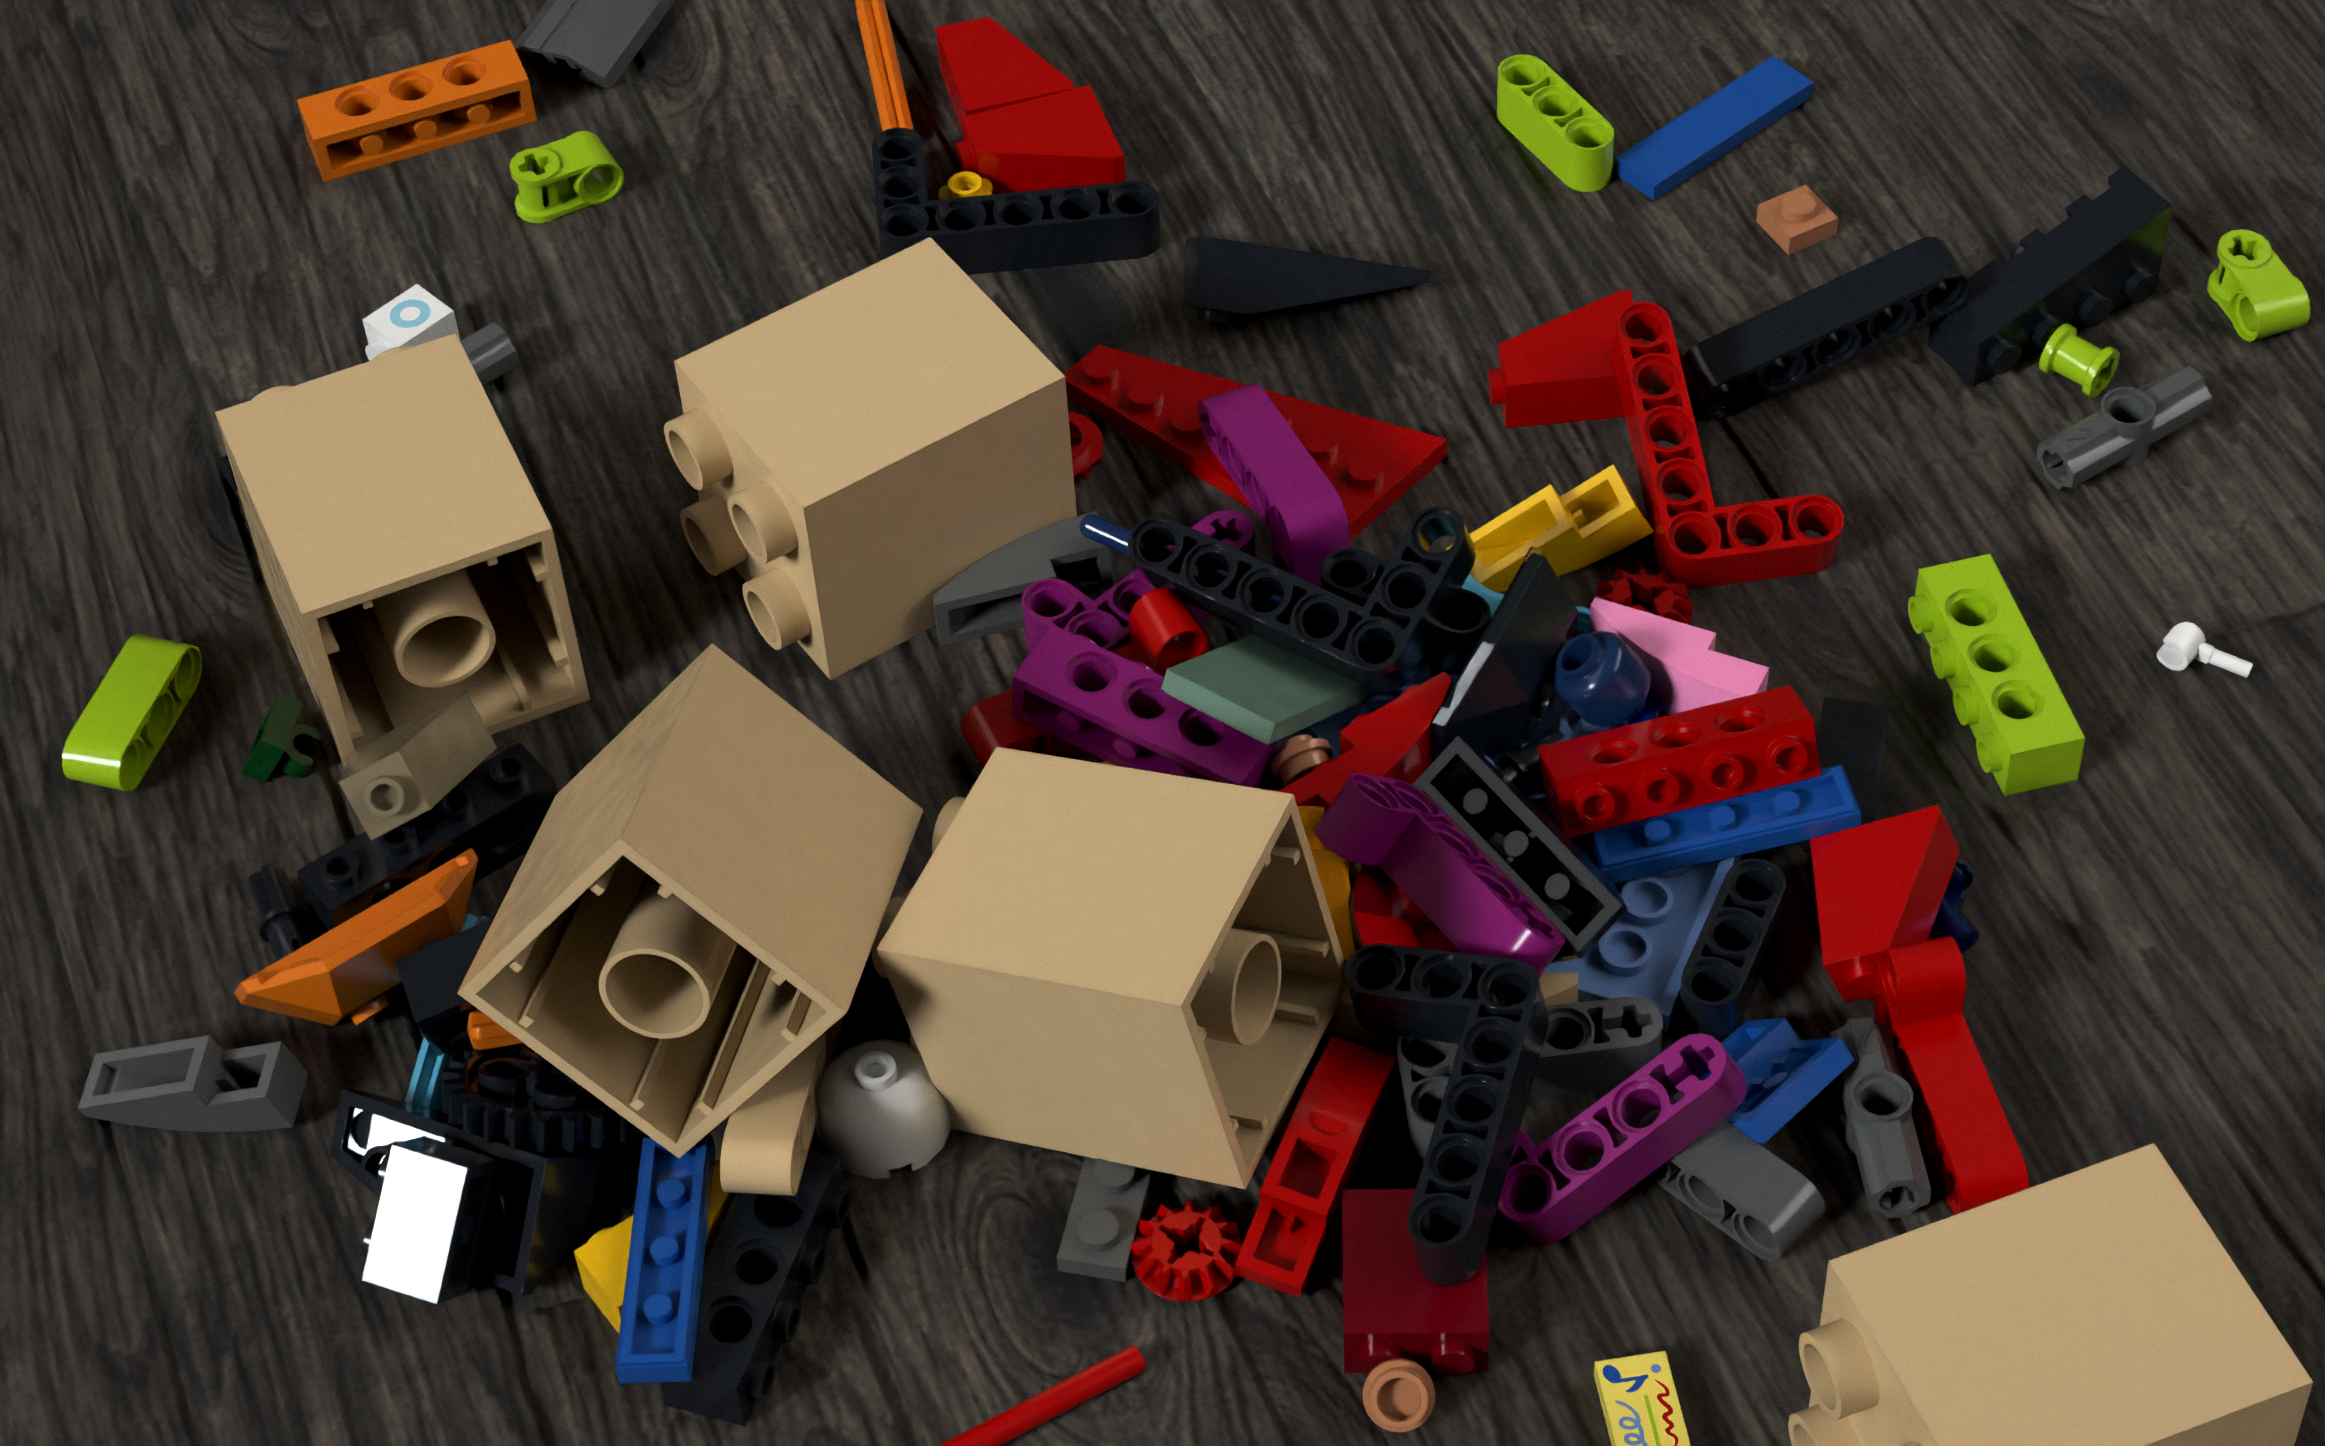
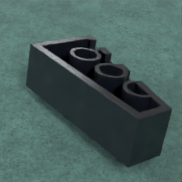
(2072, 275)

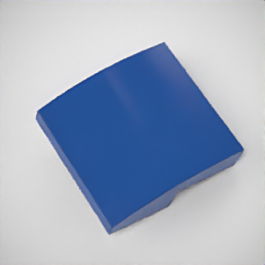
(1779, 1073)

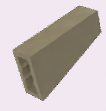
(415, 765)

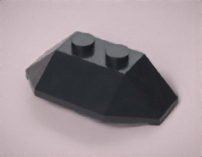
(1513, 666)
(1525, 846)

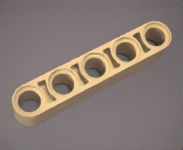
(774, 1127)

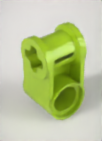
(567, 174)
(2256, 287)

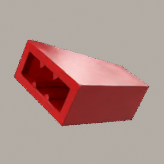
(992, 68)
(1042, 144)
(1561, 368)
(1879, 891)

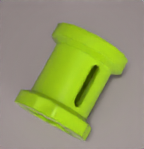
(2079, 360)

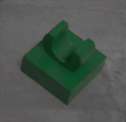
(277, 742)

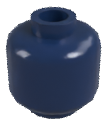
(1602, 678)

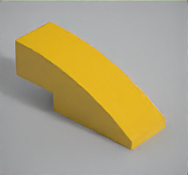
(1571, 529)

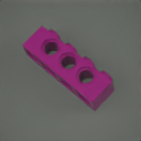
(1126, 717)

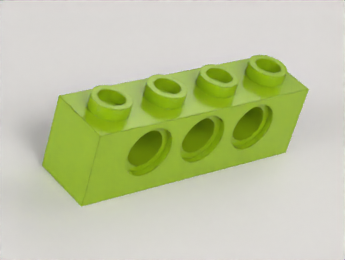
(1996, 675)

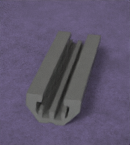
(590, 35)

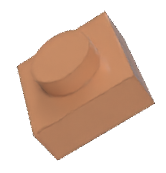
(1797, 219)

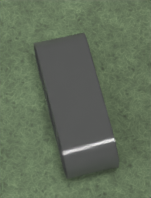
(1741, 1189)

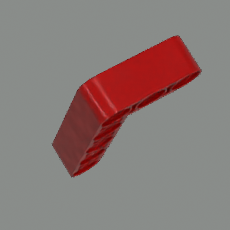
(1683, 471)

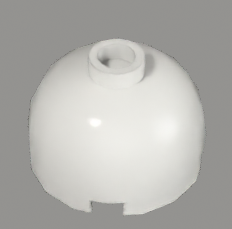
(880, 1109)

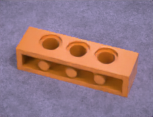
(417, 110)

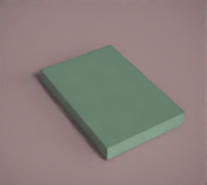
(1261, 688)

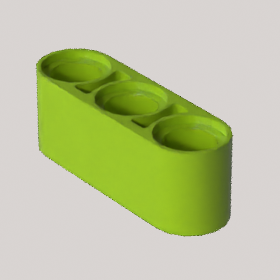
(1555, 123)
(132, 712)

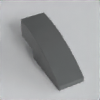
(989, 592)
(196, 1086)

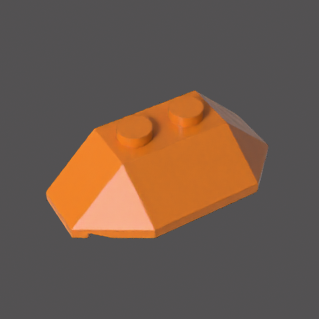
(354, 963)

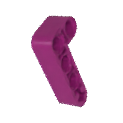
(1276, 478)
(1107, 617)
(1438, 868)
(1613, 1128)

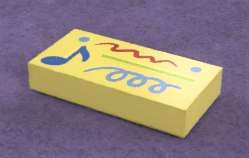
(1640, 1401)

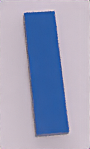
(1713, 127)
(1727, 827)
(665, 1264)

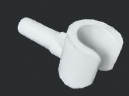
(2187, 642)

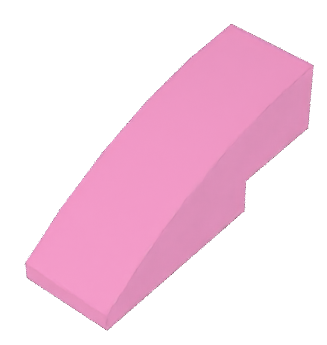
(1680, 658)

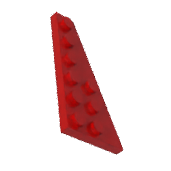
(1158, 402)

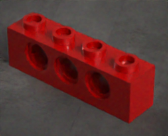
(1679, 761)

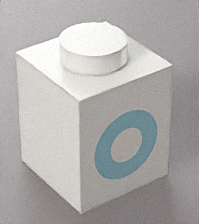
(408, 321)

